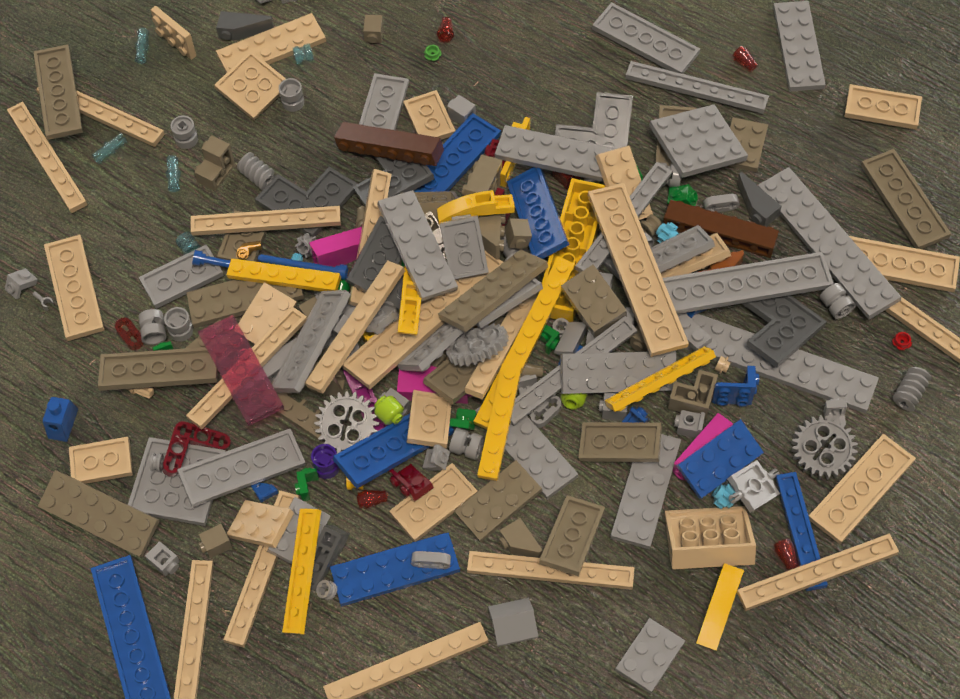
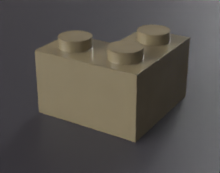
(216, 164)
(696, 397)

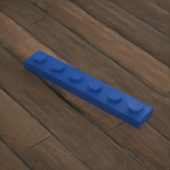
(798, 521)

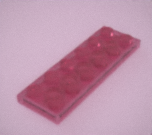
(240, 370)

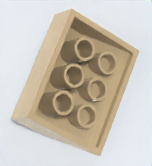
(710, 537)

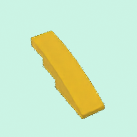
(409, 307)
(720, 606)

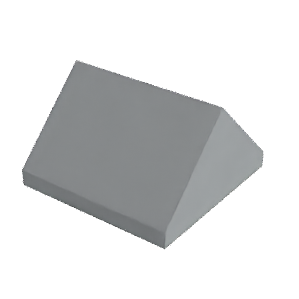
(513, 622)

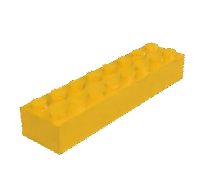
(581, 231)

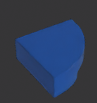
(264, 491)

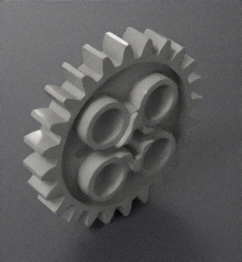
(477, 345)
(328, 419)
(809, 436)

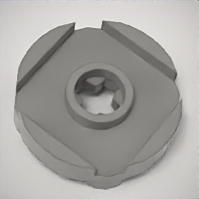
(385, 316)

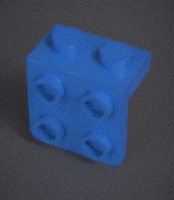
(737, 393)

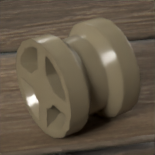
(651, 225)

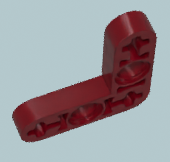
(184, 440)

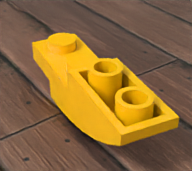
(476, 204)

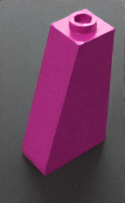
(336, 249)
(413, 380)
(714, 428)

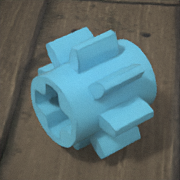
(666, 231)
(721, 496)

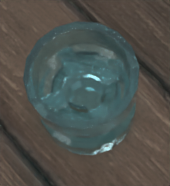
(299, 56)
(186, 242)

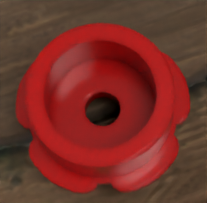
(902, 336)

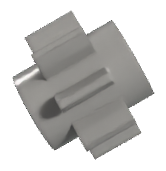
(303, 244)

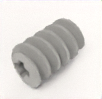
(255, 170)
(911, 388)

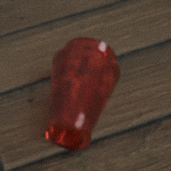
(445, 32)
(744, 57)
(370, 498)
(786, 552)

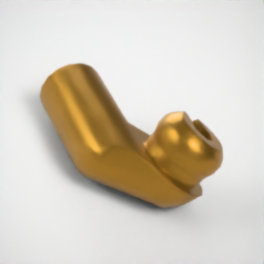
(247, 248)

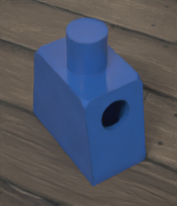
(60, 415)

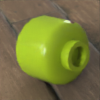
(573, 400)
(389, 410)

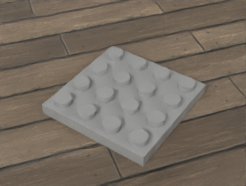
(698, 140)
(165, 495)

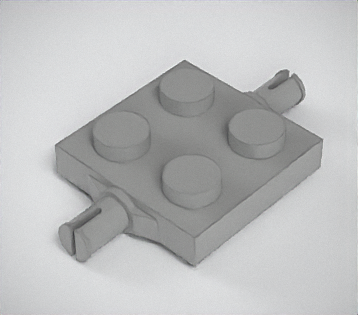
(753, 486)

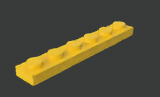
(283, 275)
(664, 376)
(499, 422)
(301, 571)

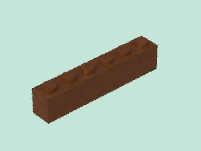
(389, 143)
(733, 231)

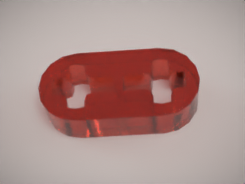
(132, 331)

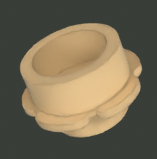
(722, 365)

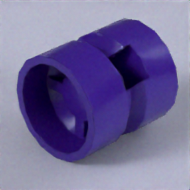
(323, 461)

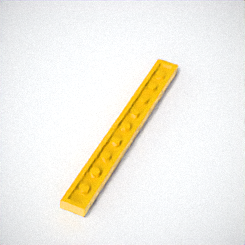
(530, 330)

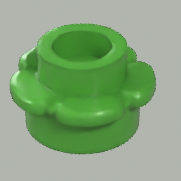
(432, 52)

